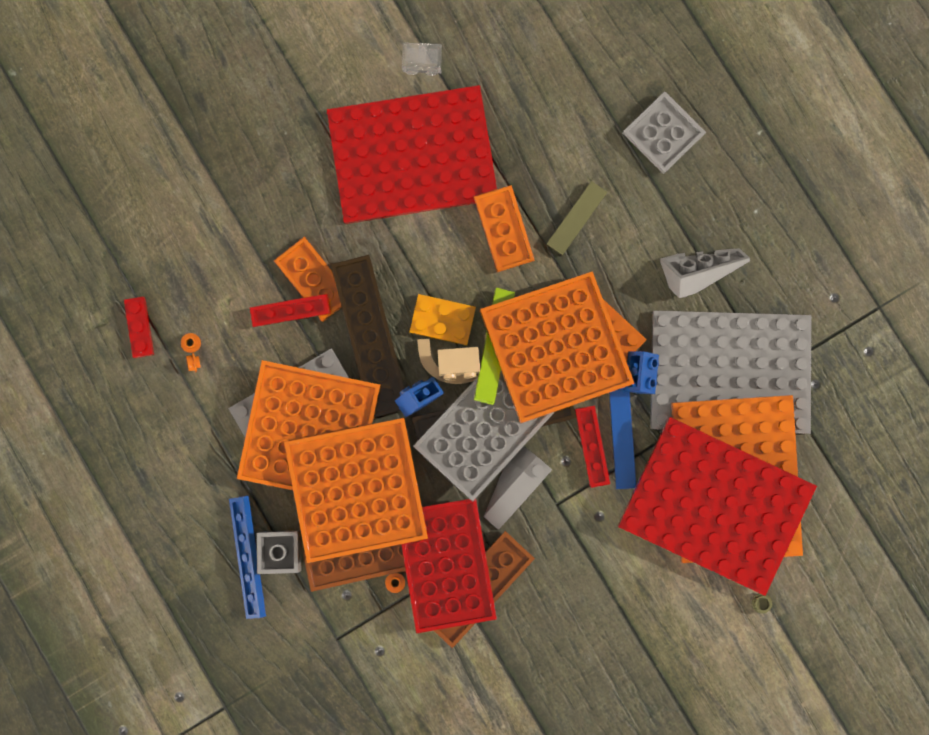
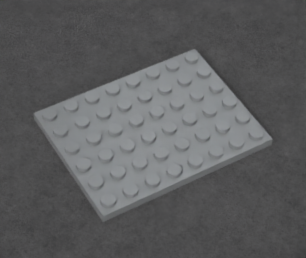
(731, 359)

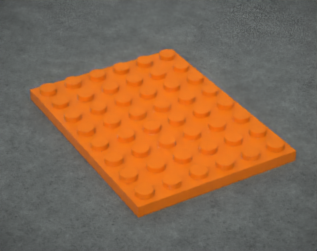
(753, 425)

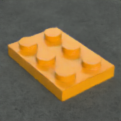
(442, 319)

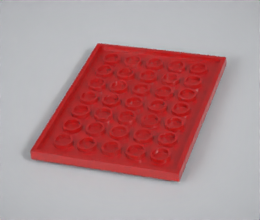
(411, 154)
(717, 506)

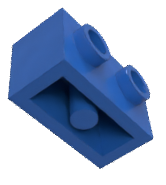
(644, 370)
(419, 396)

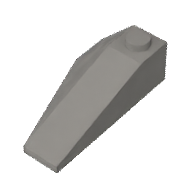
(694, 273)
(515, 485)

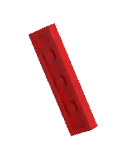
(290, 310)
(592, 446)

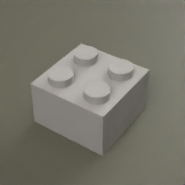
(279, 552)

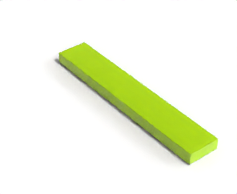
(489, 368)

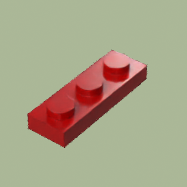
(138, 327)

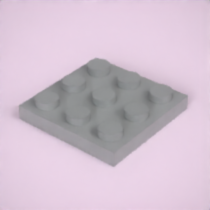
(664, 132)

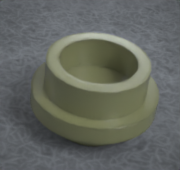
(761, 603)

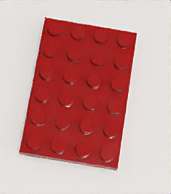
(449, 569)

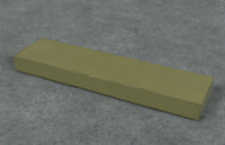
(576, 218)

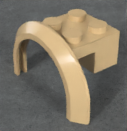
(455, 365)

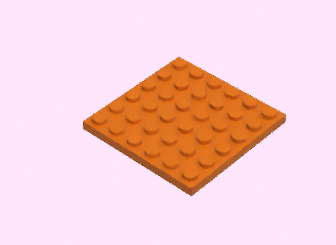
(556, 347)
(298, 405)
(355, 490)

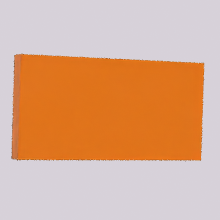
(504, 228)
(309, 274)

